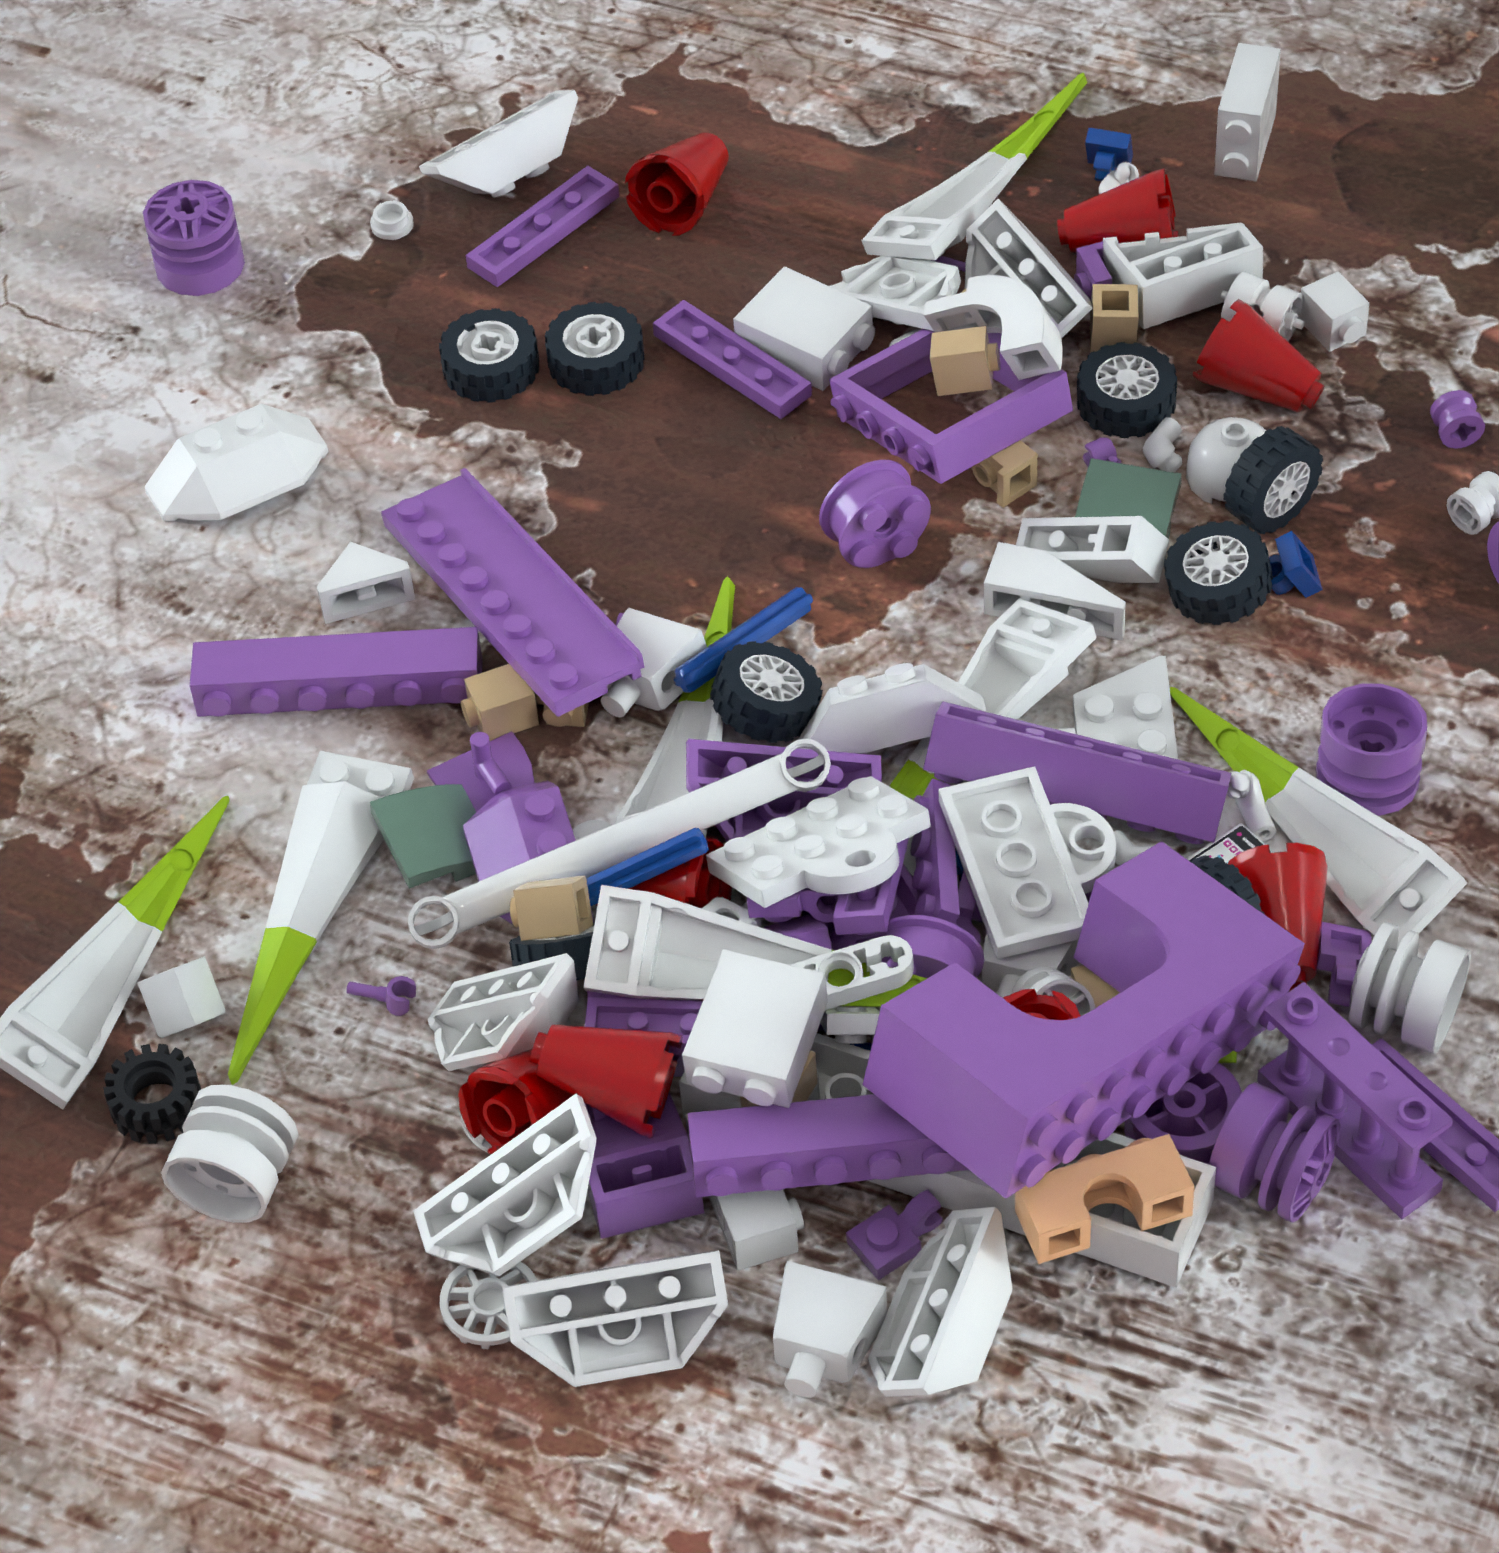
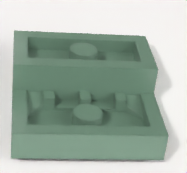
(1129, 490)
(427, 832)

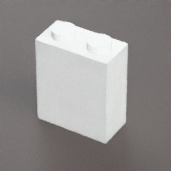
(1247, 111)
(806, 326)
(755, 1029)

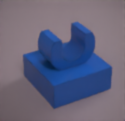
(1107, 150)
(1295, 567)

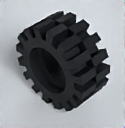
(145, 1071)

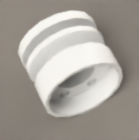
(1409, 987)
(230, 1153)

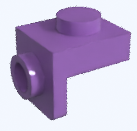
(1091, 268)

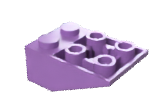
(641, 1178)

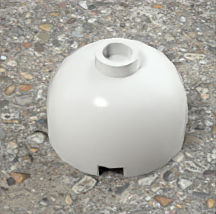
(1215, 452)

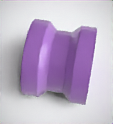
(1457, 419)

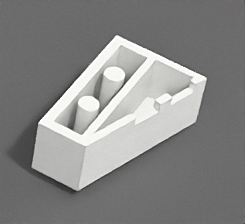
(1183, 271)

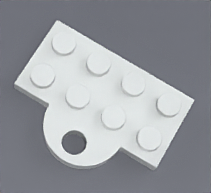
(828, 846)
(1026, 858)

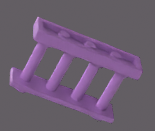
(1378, 1107)

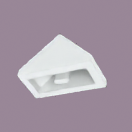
(363, 583)

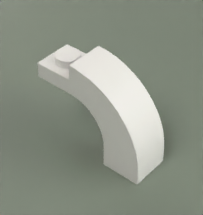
(1008, 307)

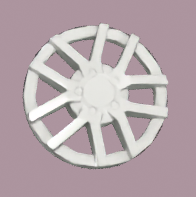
(484, 1304)

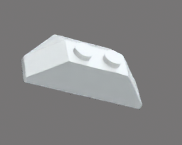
(508, 149)
(1009, 249)
(235, 464)
(885, 709)
(503, 1011)
(514, 1195)
(945, 1308)
(618, 1317)

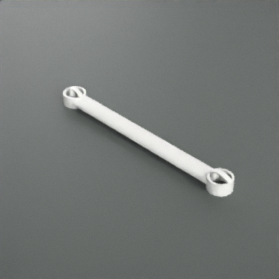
(623, 840)

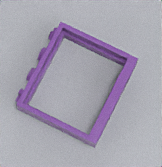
(946, 454)

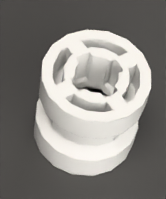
(1475, 506)

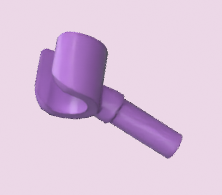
(1101, 449)
(397, 986)

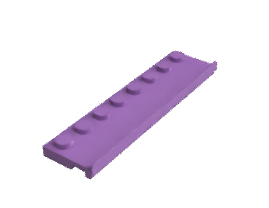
(514, 593)

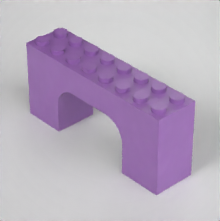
(1032, 1091)

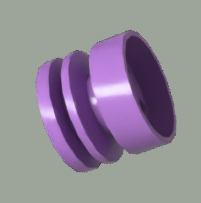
(194, 237)
(1372, 746)
(1283, 1156)

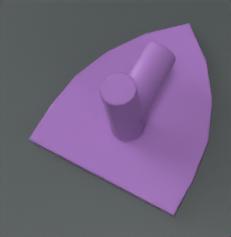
(486, 768)

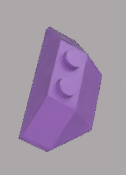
(714, 760)
(517, 828)

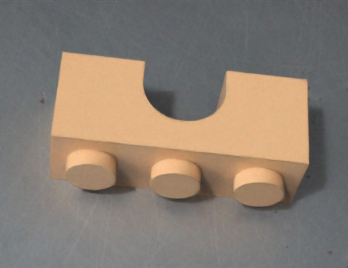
(1141, 1177)

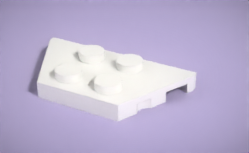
(900, 287)
(1130, 709)

